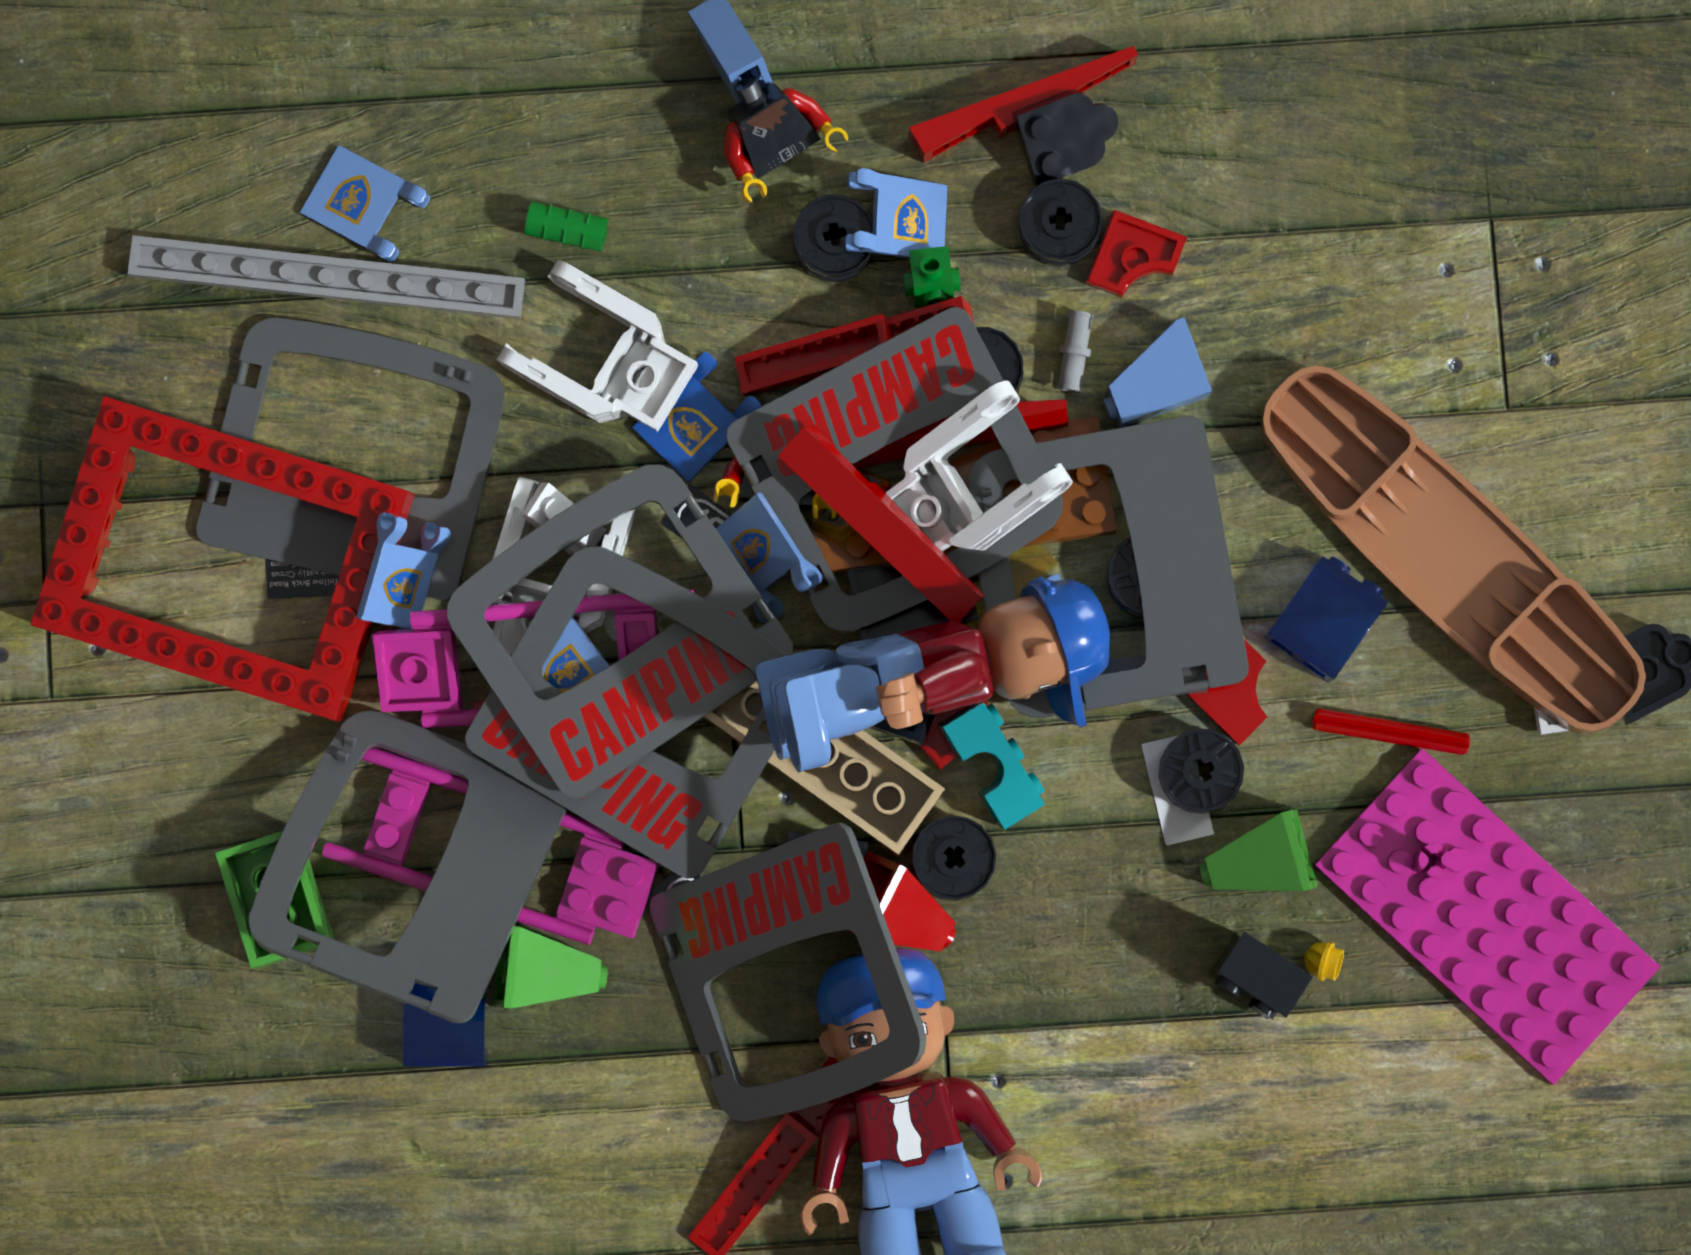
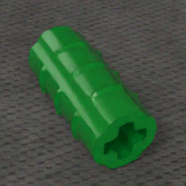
(566, 226)

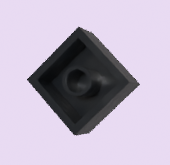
(1260, 975)

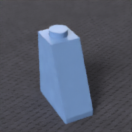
(728, 45)
(1159, 379)

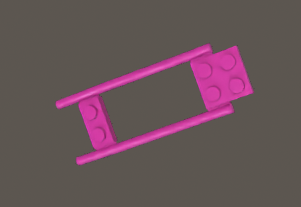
(421, 665)
(603, 888)

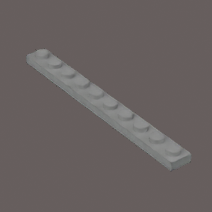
(326, 277)

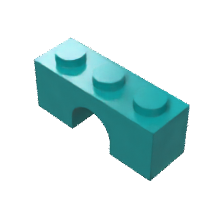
(1013, 791)

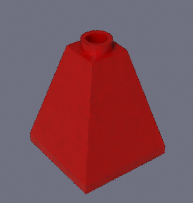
(907, 907)

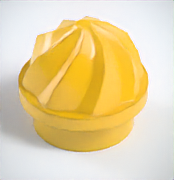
(1324, 960)

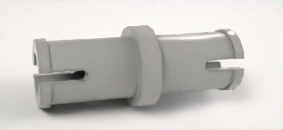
(1075, 351)

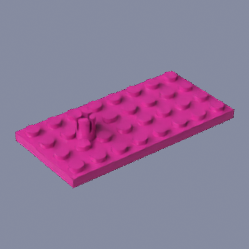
(1487, 916)

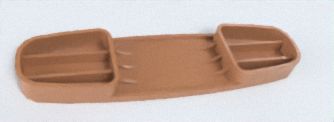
(1451, 551)

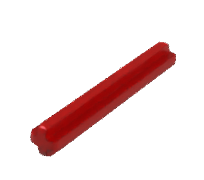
(1390, 731)

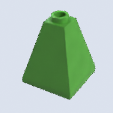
(1263, 859)
(543, 971)

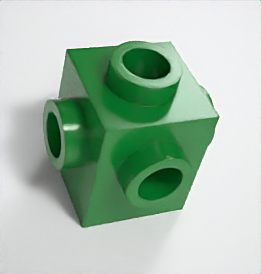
(931, 276)

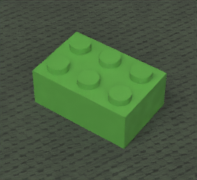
(242, 874)

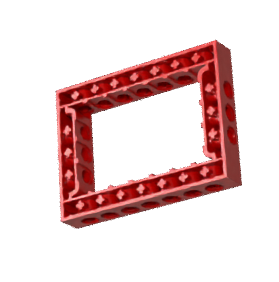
(89, 518)

